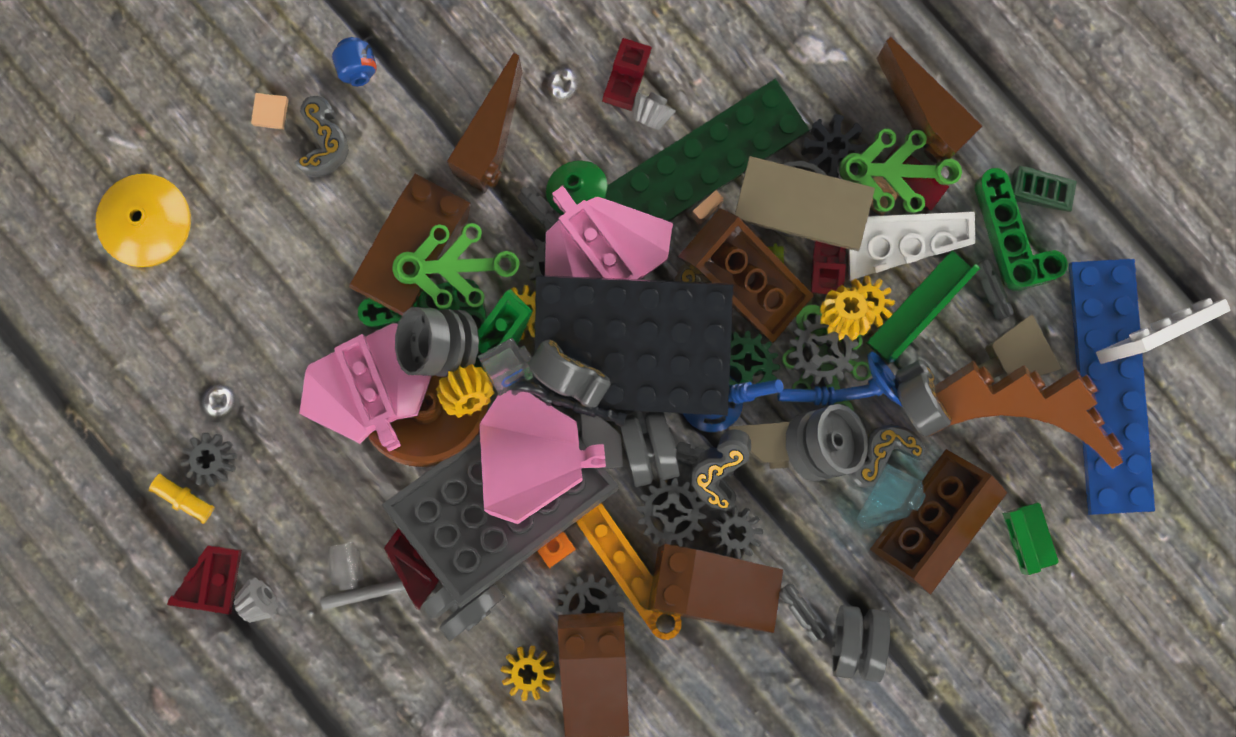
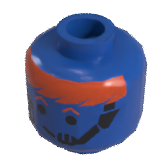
(354, 61)

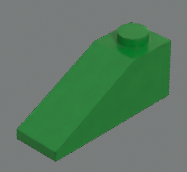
(504, 322)

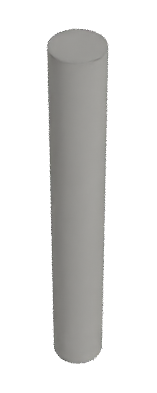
(361, 594)

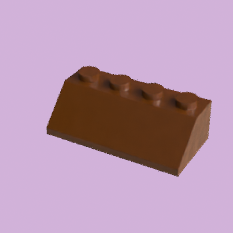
(952, 513)

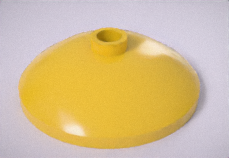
(160, 230)

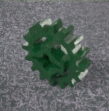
(757, 365)

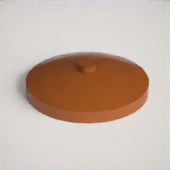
(432, 433)

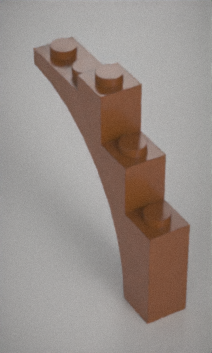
(1021, 394)

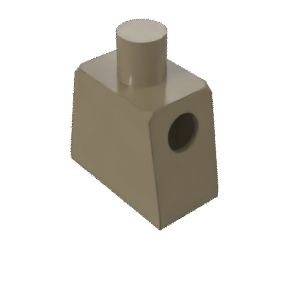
(1018, 347)

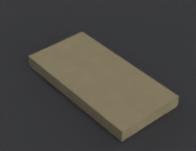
(804, 203)

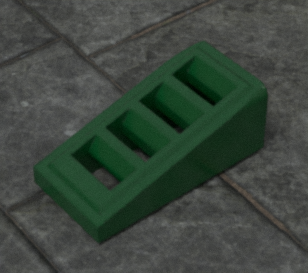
(1018, 182)

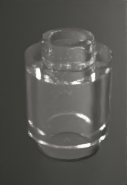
(345, 566)

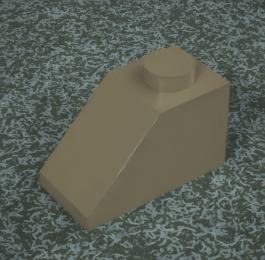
(768, 443)

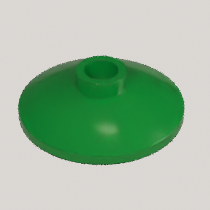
(591, 182)

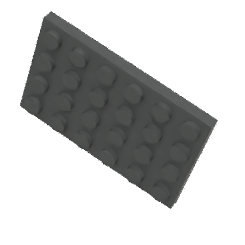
(466, 545)

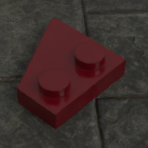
(411, 569)
(210, 582)

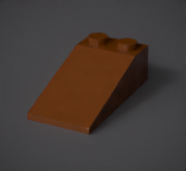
(927, 104)
(483, 144)
(404, 230)
(763, 286)
(715, 588)
(593, 674)

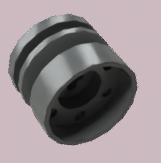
(435, 341)

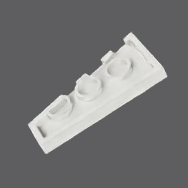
(908, 238)
(1164, 330)

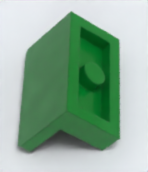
(1030, 538)

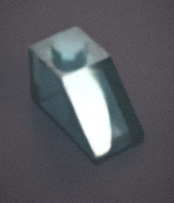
(891, 499)

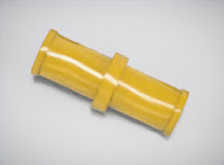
(181, 498)

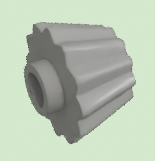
(652, 110)
(255, 601)

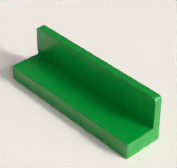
(921, 307)

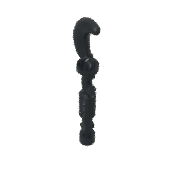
(550, 397)

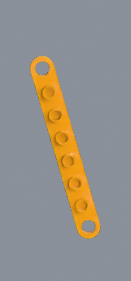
(624, 565)

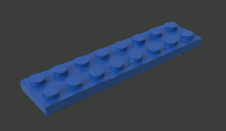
(1104, 314)

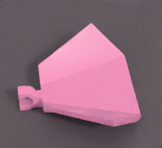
(604, 240)
(362, 389)
(529, 456)

